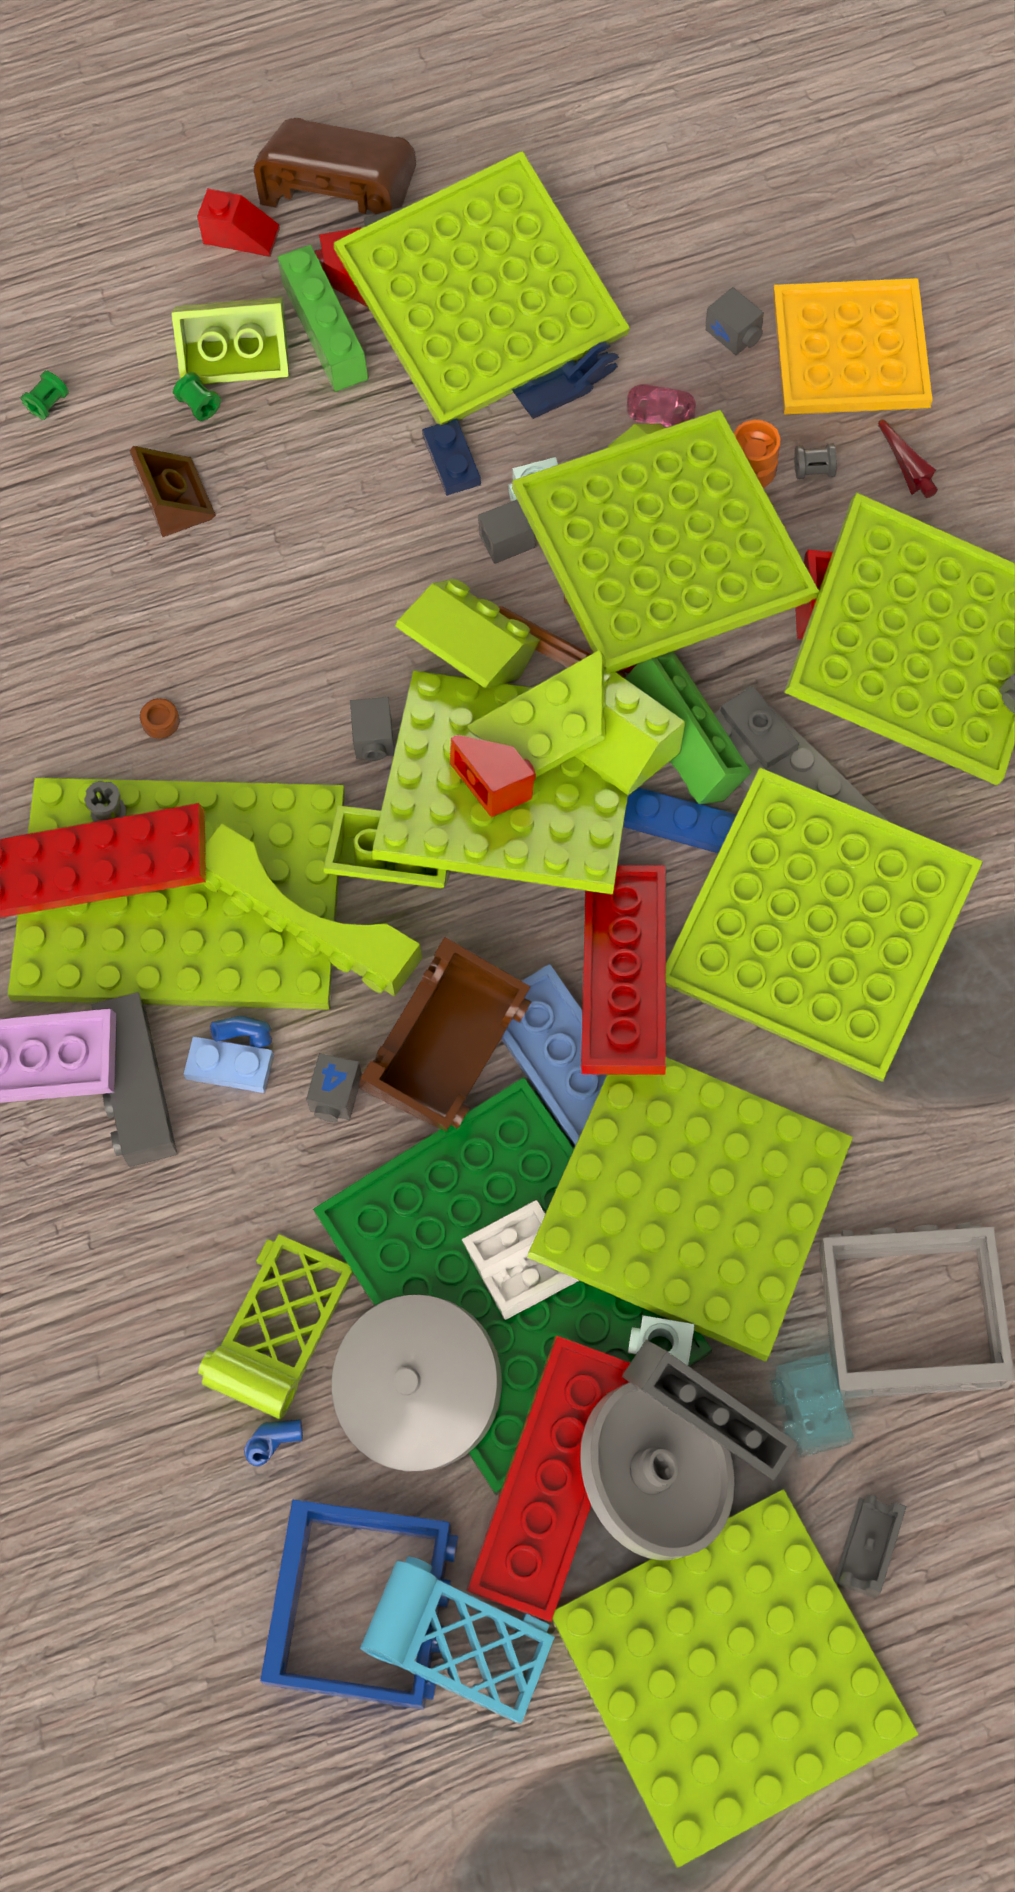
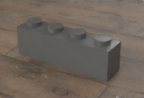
(138, 1095)
(710, 1409)

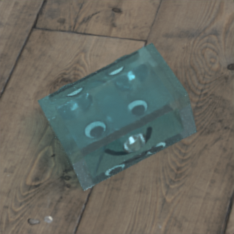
(812, 1405)

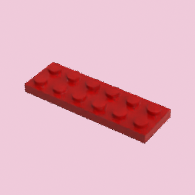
(102, 860)
(625, 975)
(544, 1491)

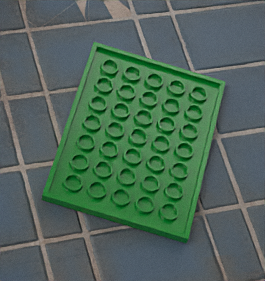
(406, 1233)

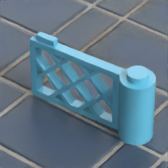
(410, 1607)

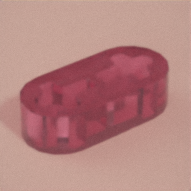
(660, 405)

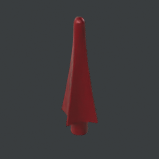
(914, 468)

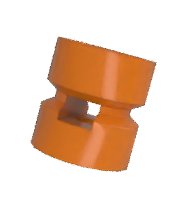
(761, 446)

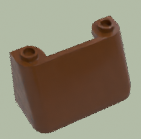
(335, 164)
(445, 1036)

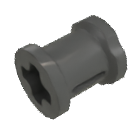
(815, 461)
(109, 795)

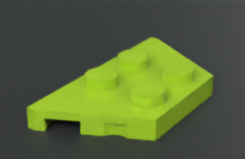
(553, 717)

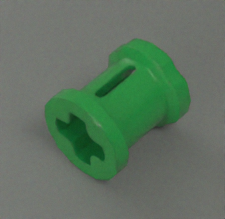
(44, 395)
(196, 396)

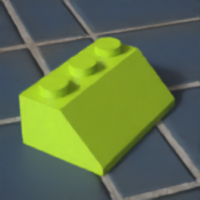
(232, 340)
(469, 633)
(638, 736)
(351, 852)

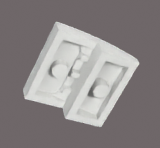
(502, 1261)

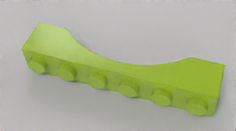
(372, 951)

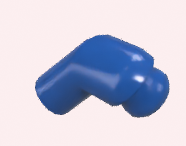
(242, 1026)
(269, 1437)

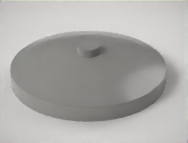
(416, 1383)
(654, 1476)

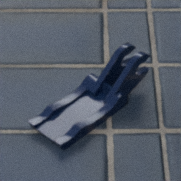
(566, 382)

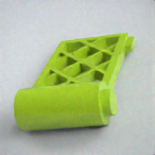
(262, 1379)

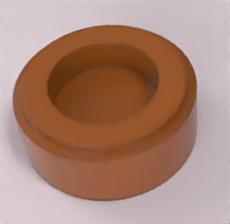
(159, 718)

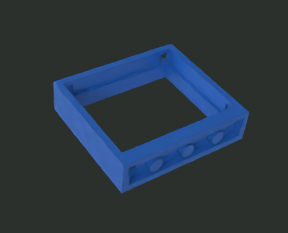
(288, 1591)

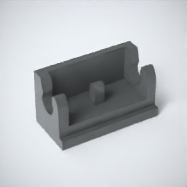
(869, 1546)

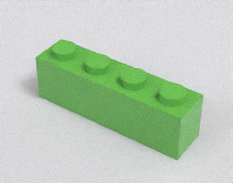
(323, 318)
(707, 755)

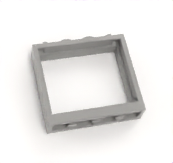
(923, 1240)

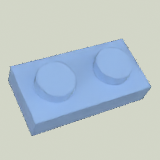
(228, 1064)

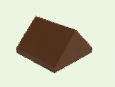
(172, 489)

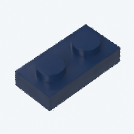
(451, 457)

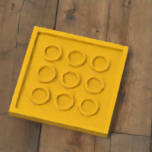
(851, 346)

